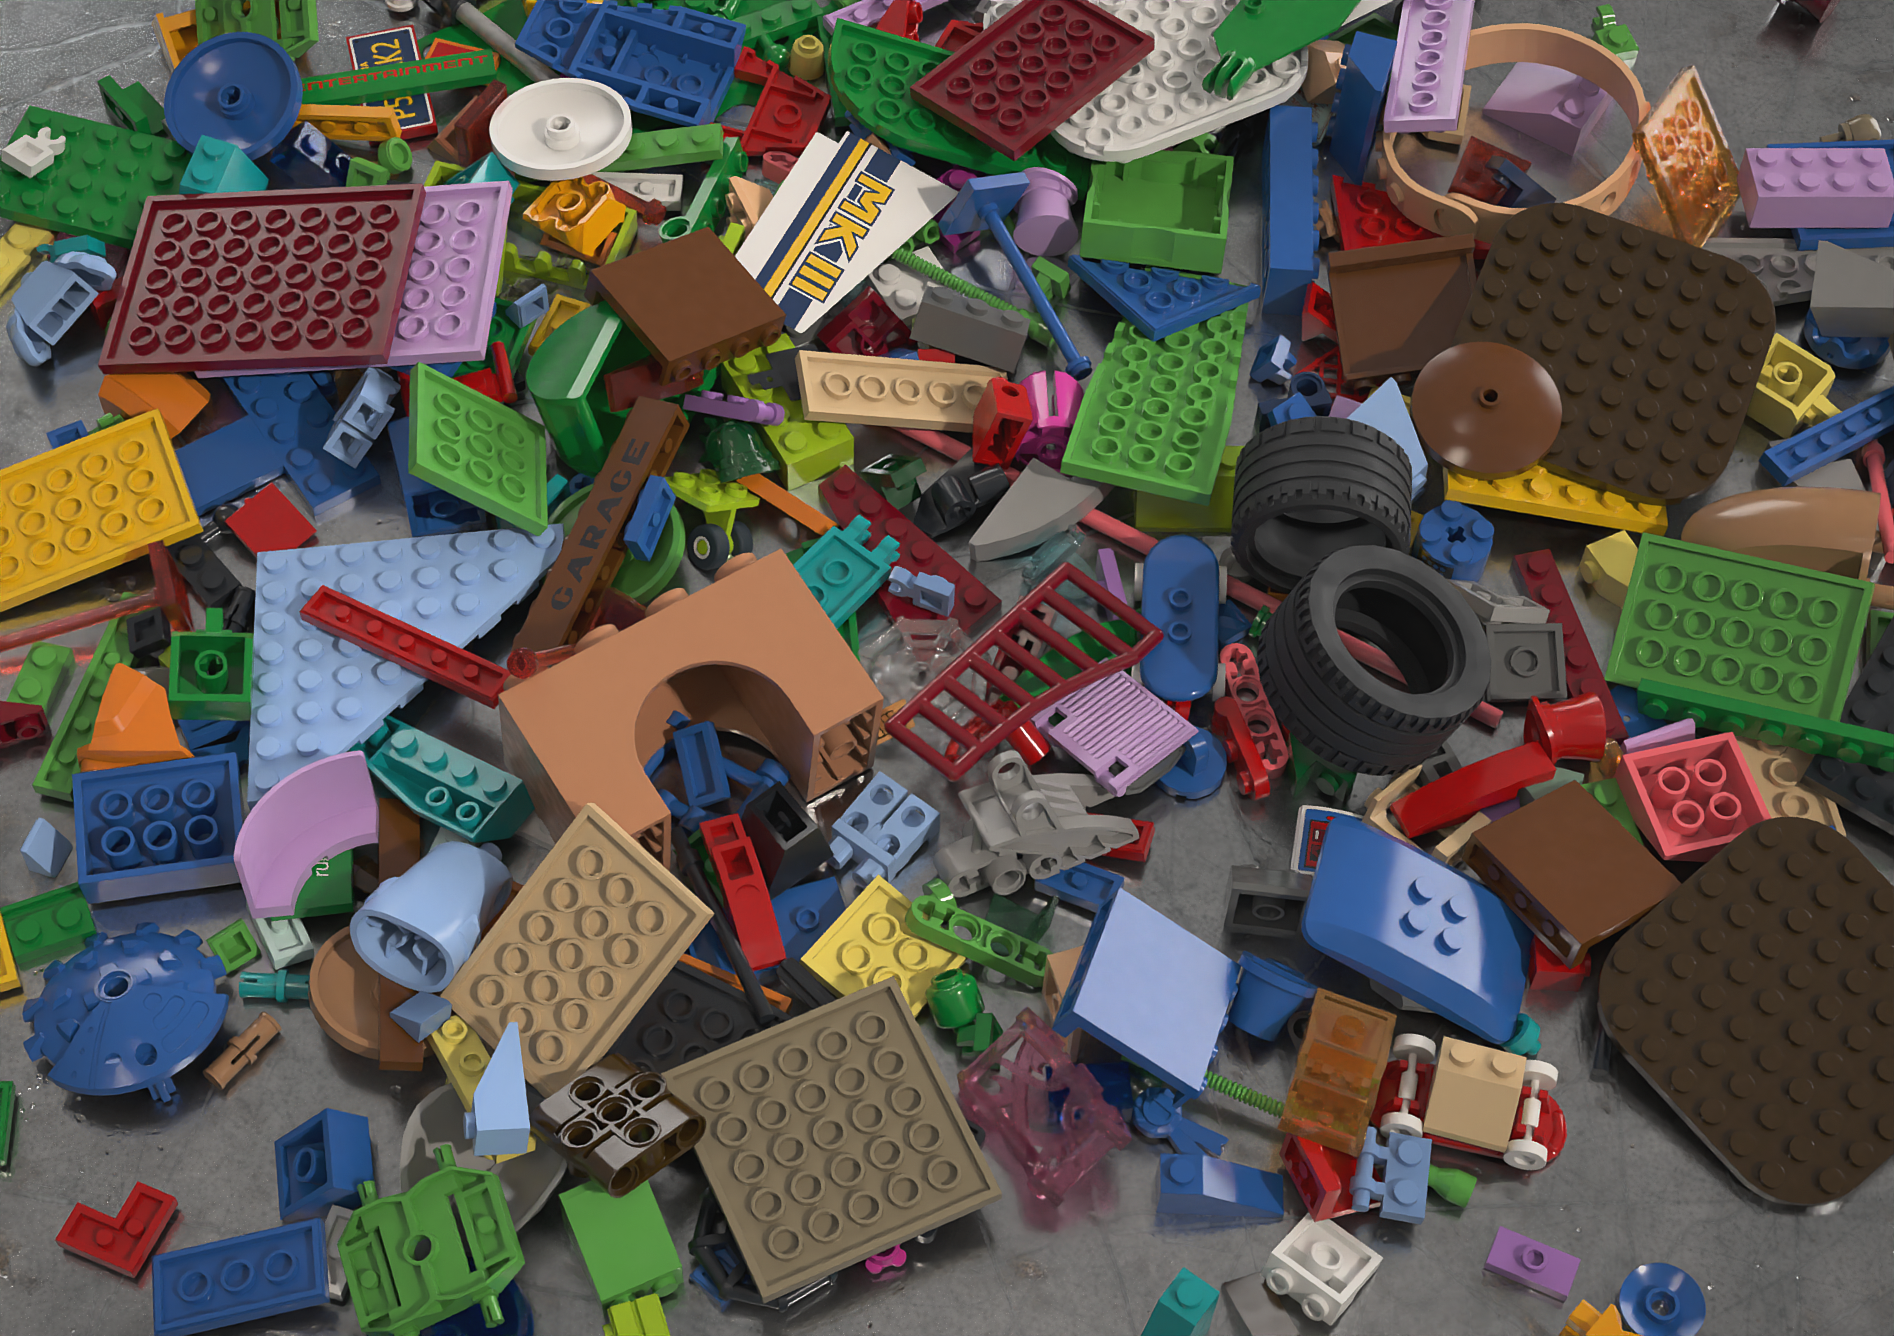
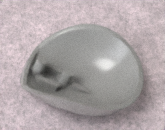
(525, 1180)

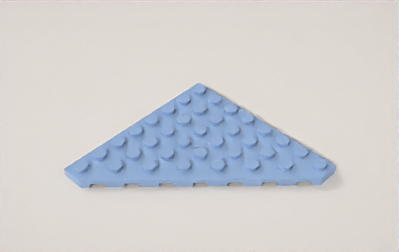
(327, 694)

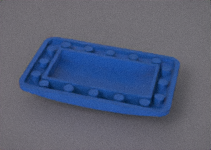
(1418, 928)

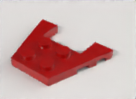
(785, 113)

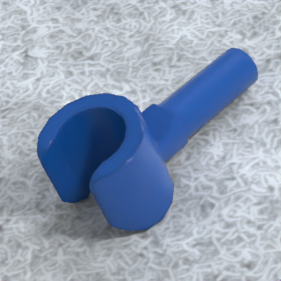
(325, 382)

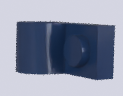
(1312, 389)

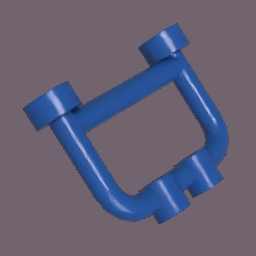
(766, 776)

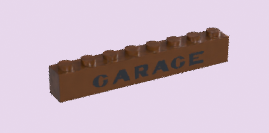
(596, 542)

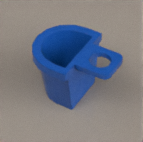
(1267, 996)

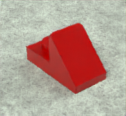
(1318, 314)

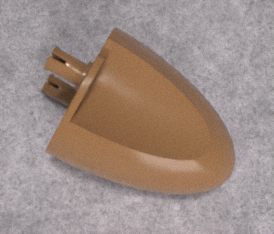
(1800, 527)

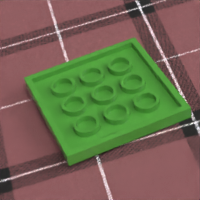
(477, 449)

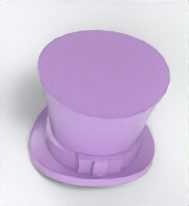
(1045, 215)

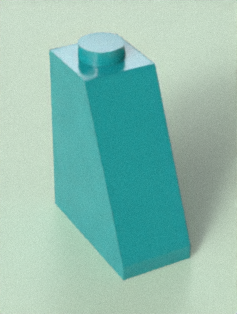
(1183, 1308)

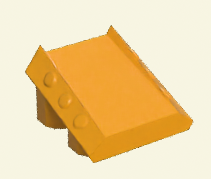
(577, 213)

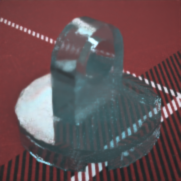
(1055, 551)

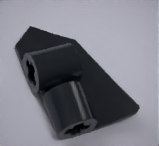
(958, 494)

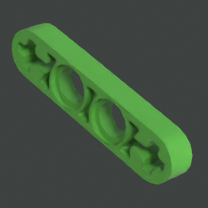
(979, 946)

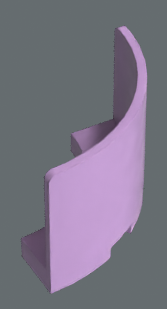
(298, 824)

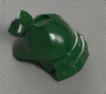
(735, 450)

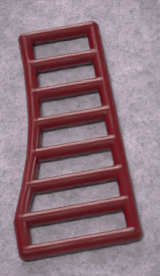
(1029, 705)

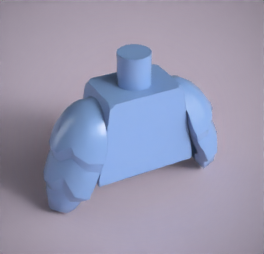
(53, 301)

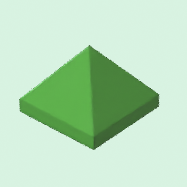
(234, 945)

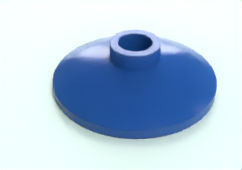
(1669, 1288)

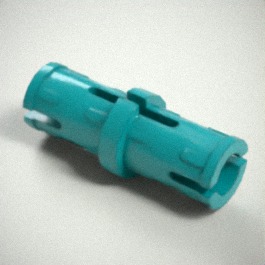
(274, 985)

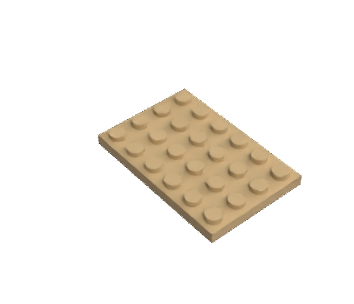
(577, 951)

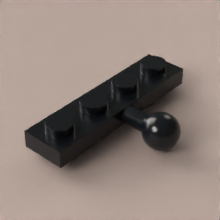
(200, 565)

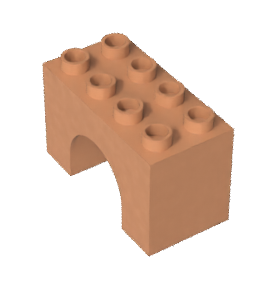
(736, 654)

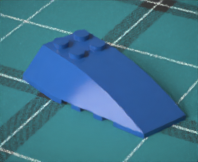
(657, 59)

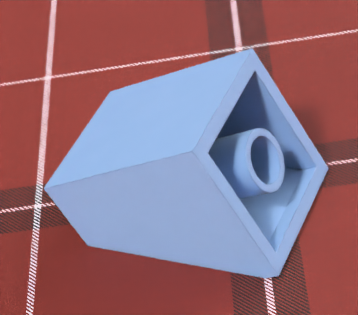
(1388, 414)

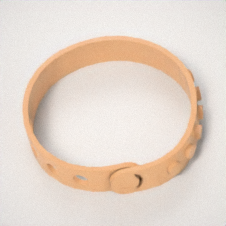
(1533, 45)

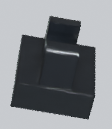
(149, 633)

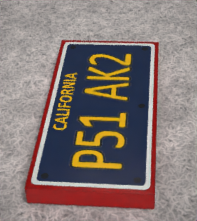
(392, 47)

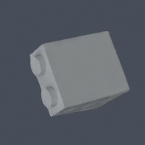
(1851, 294)

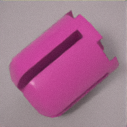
(1054, 428)

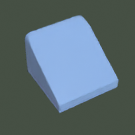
(45, 849)

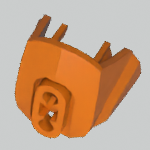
(131, 725)

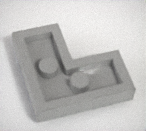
(1500, 608)

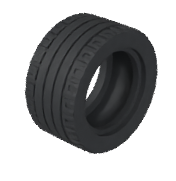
(1339, 705)

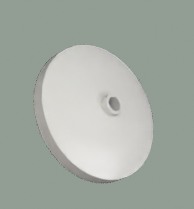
(561, 129)

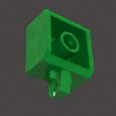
(211, 650)

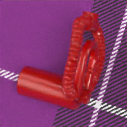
(1025, 739)

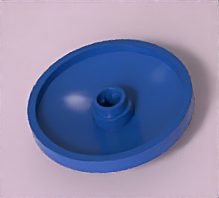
(236, 92)

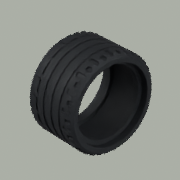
(1314, 491)

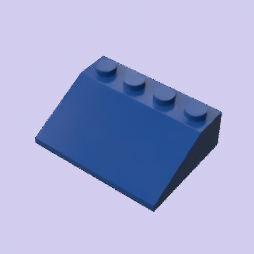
(157, 827)

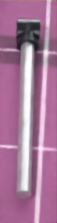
(465, 13)

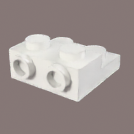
(1320, 1268)

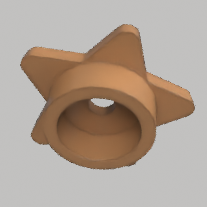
(1327, 222)

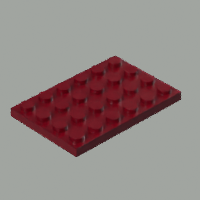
(1031, 71)

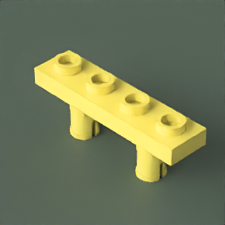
(465, 1063)

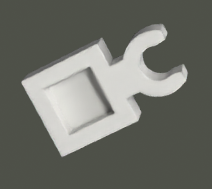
(31, 154)

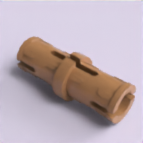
(242, 1050)

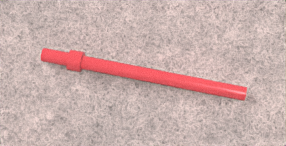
(1874, 458)

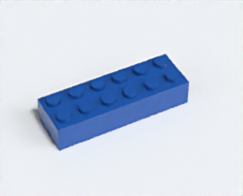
(1289, 209)

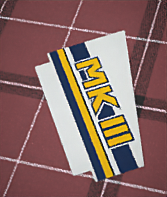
(836, 223)

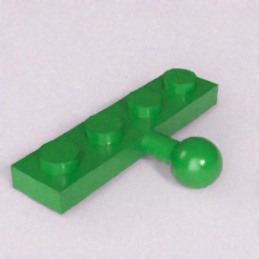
(776, 23)

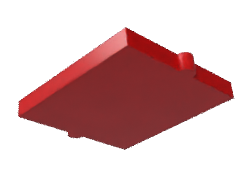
(270, 523)

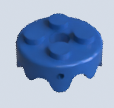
(1845, 351)

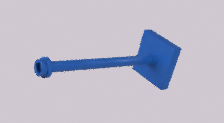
(985, 205)

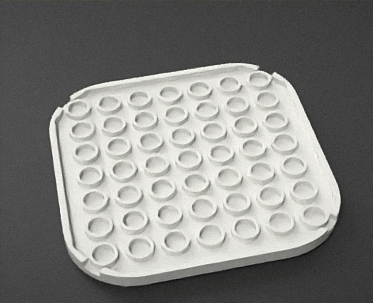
(1163, 94)

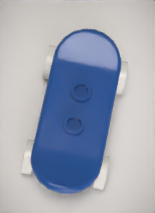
(1182, 597)

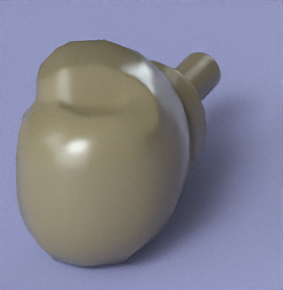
(1858, 128)

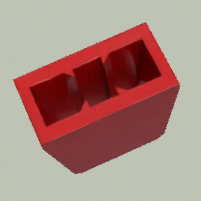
(1001, 411)

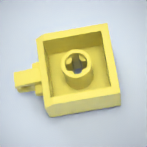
(1791, 389)

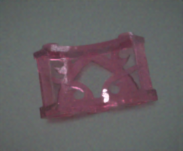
(1098, 1129)

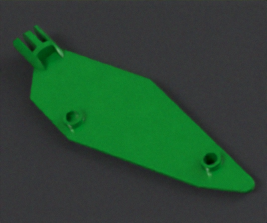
(1265, 32)

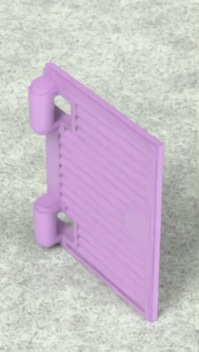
(1112, 724)

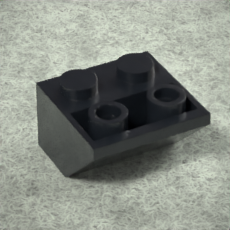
(783, 839)

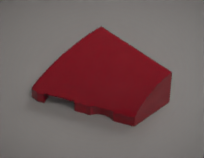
(865, 328)

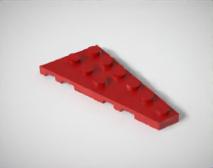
(1371, 219)

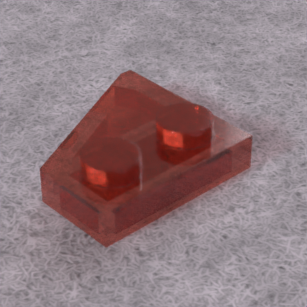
(1473, 177)

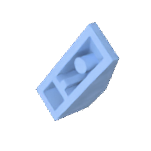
(499, 1104)

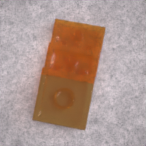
(1337, 1072)

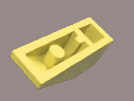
(1609, 566)

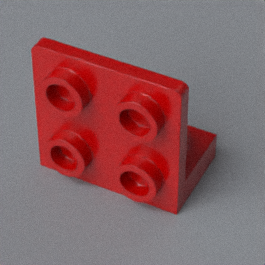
(1321, 1176)

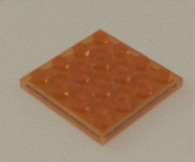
(1687, 159)

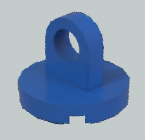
(1198, 769)

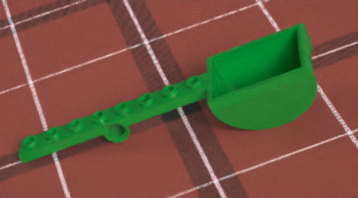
(573, 359)

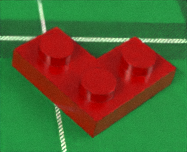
(119, 1241)

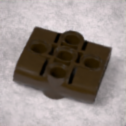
(617, 1125)

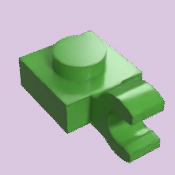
(1613, 37)

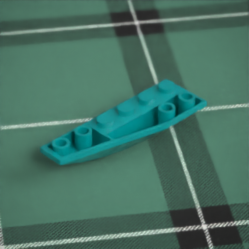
(446, 783)

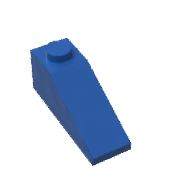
(1216, 1188)

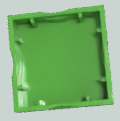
(1159, 210)

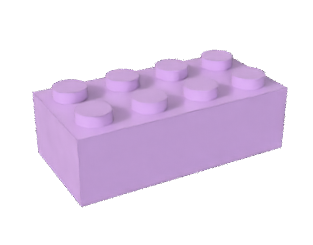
(1816, 187)

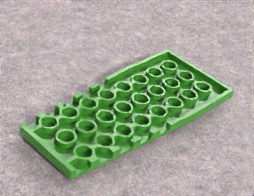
(1160, 408)

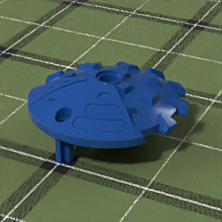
(127, 1012)

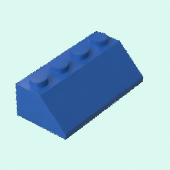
(1360, 101)

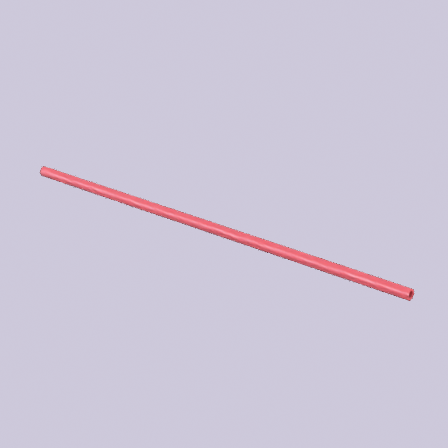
(1235, 588)

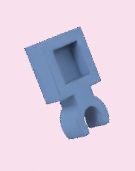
(927, 591)

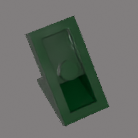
(895, 478)
(1306, 766)

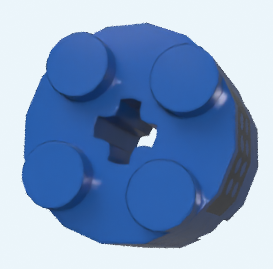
(1454, 541)

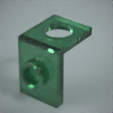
(1019, 919)

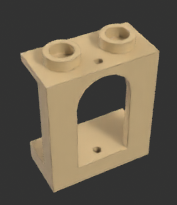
(1401, 785)

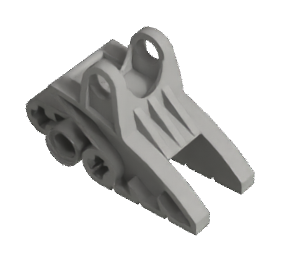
(1028, 816)

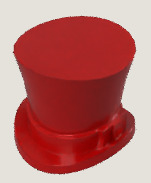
(1567, 728)

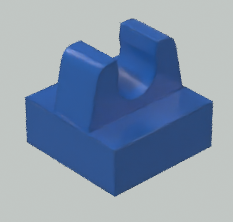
(1272, 361)

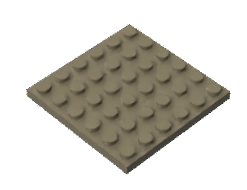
(832, 1139)

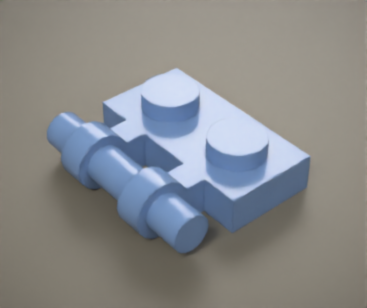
(1404, 1176)

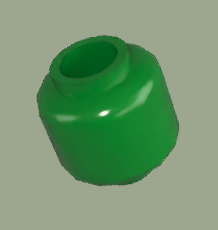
(954, 999)

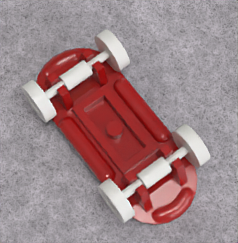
(1404, 1091)

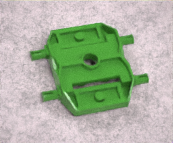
(297, 21)
(405, 1295)

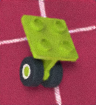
(722, 535)

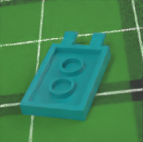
(845, 572)

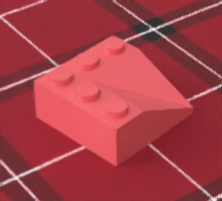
(1691, 796)

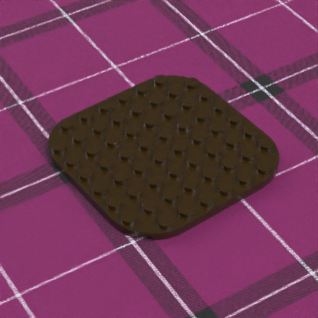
(1640, 338)
(1769, 1009)

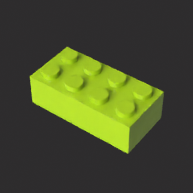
(801, 446)

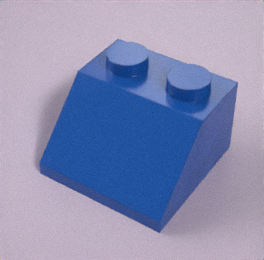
(323, 1164)

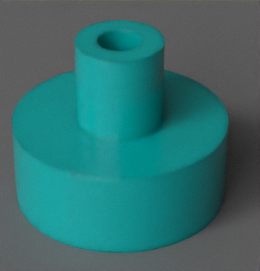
(1525, 1037)

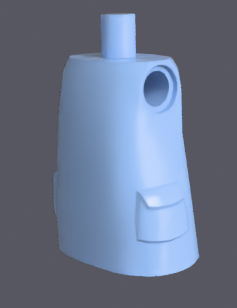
(432, 915)

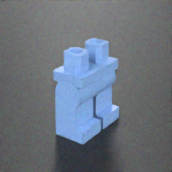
(362, 416)
(881, 830)

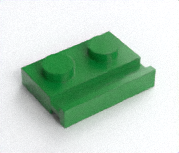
(48, 923)

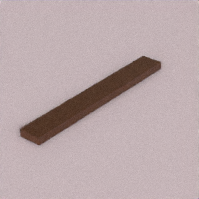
(396, 854)

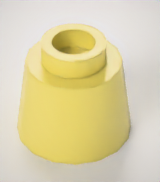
(807, 58)

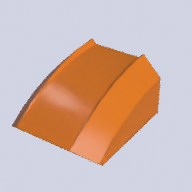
(173, 393)

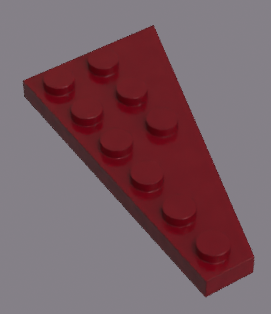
(848, 496)

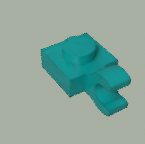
(77, 244)

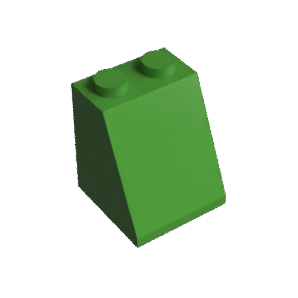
(621, 1243)

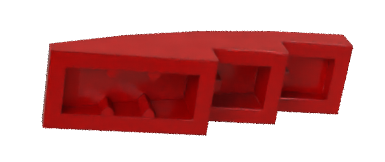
(1473, 787)

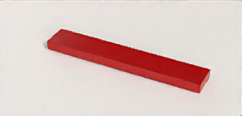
(406, 645)

